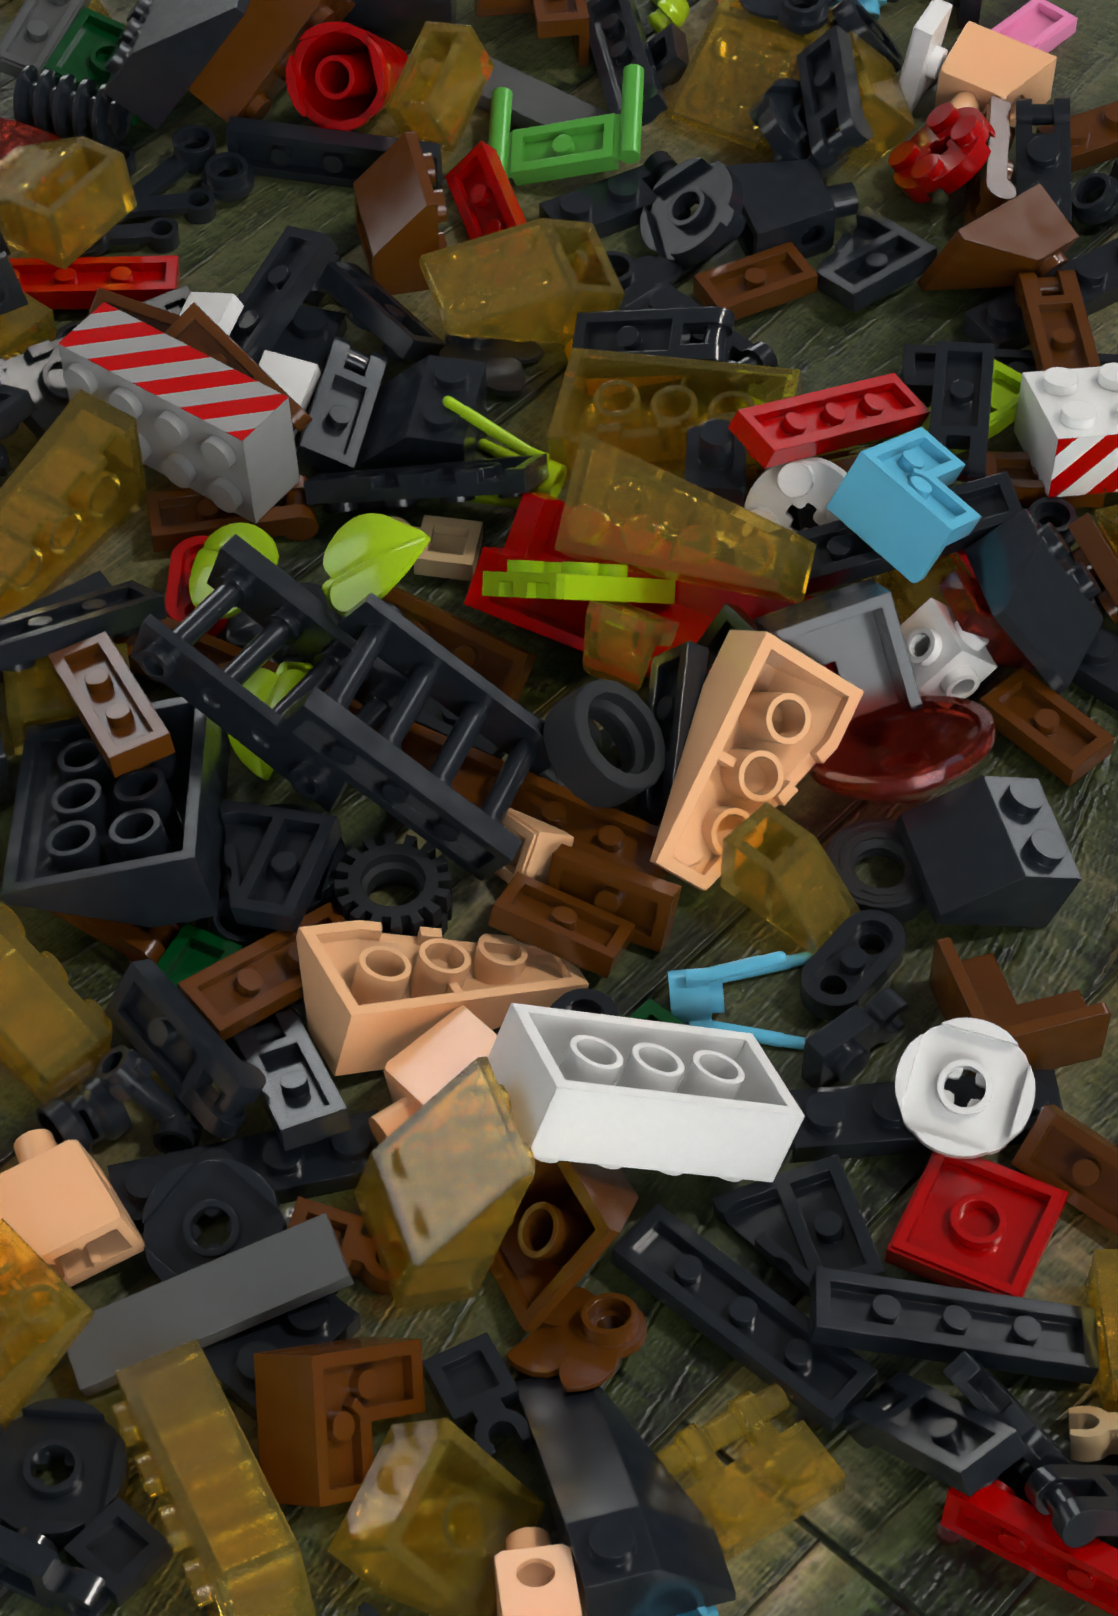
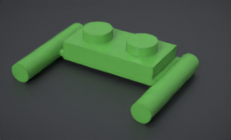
(572, 145)

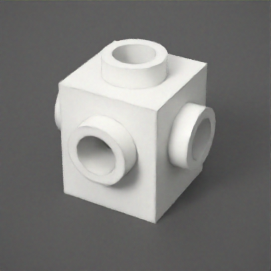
(943, 655)

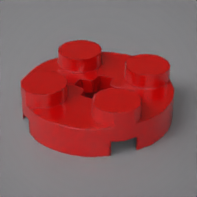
(942, 152)

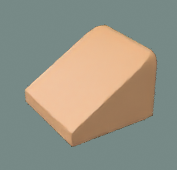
(536, 849)

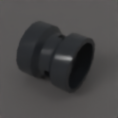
(85, 1115)

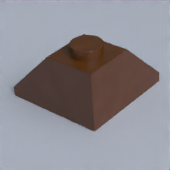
(1011, 239)
(558, 1234)

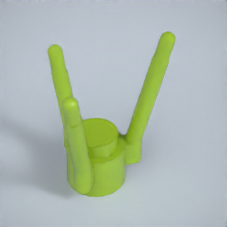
(557, 471)

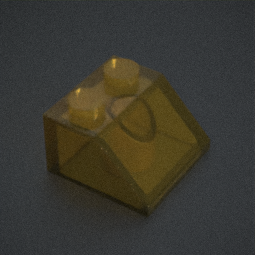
(433, 1520)

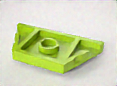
(575, 582)

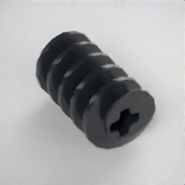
(68, 109)

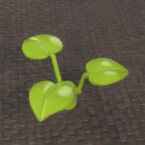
(361, 558)

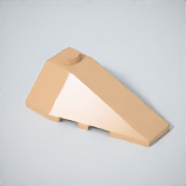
(750, 742)
(382, 991)

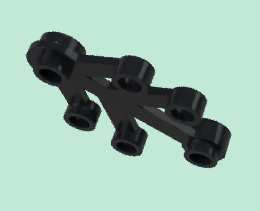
(191, 150)

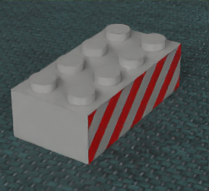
(192, 413)

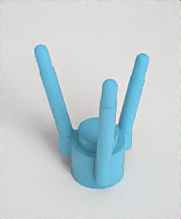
(699, 993)

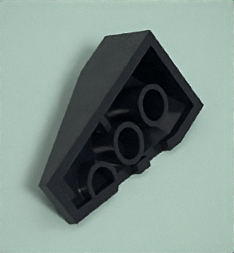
(618, 1508)

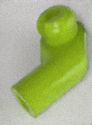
(669, 12)

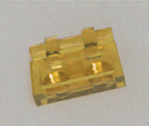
(763, 1488)

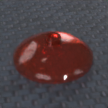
(908, 754)

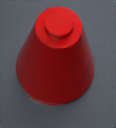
(342, 75)

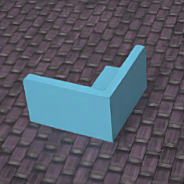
(902, 501)

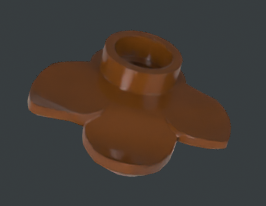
(582, 1340)

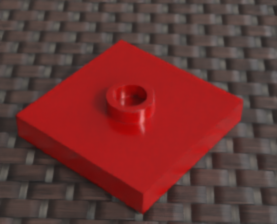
(976, 1226)

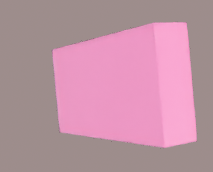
(1039, 25)

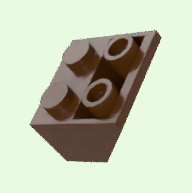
(399, 215)

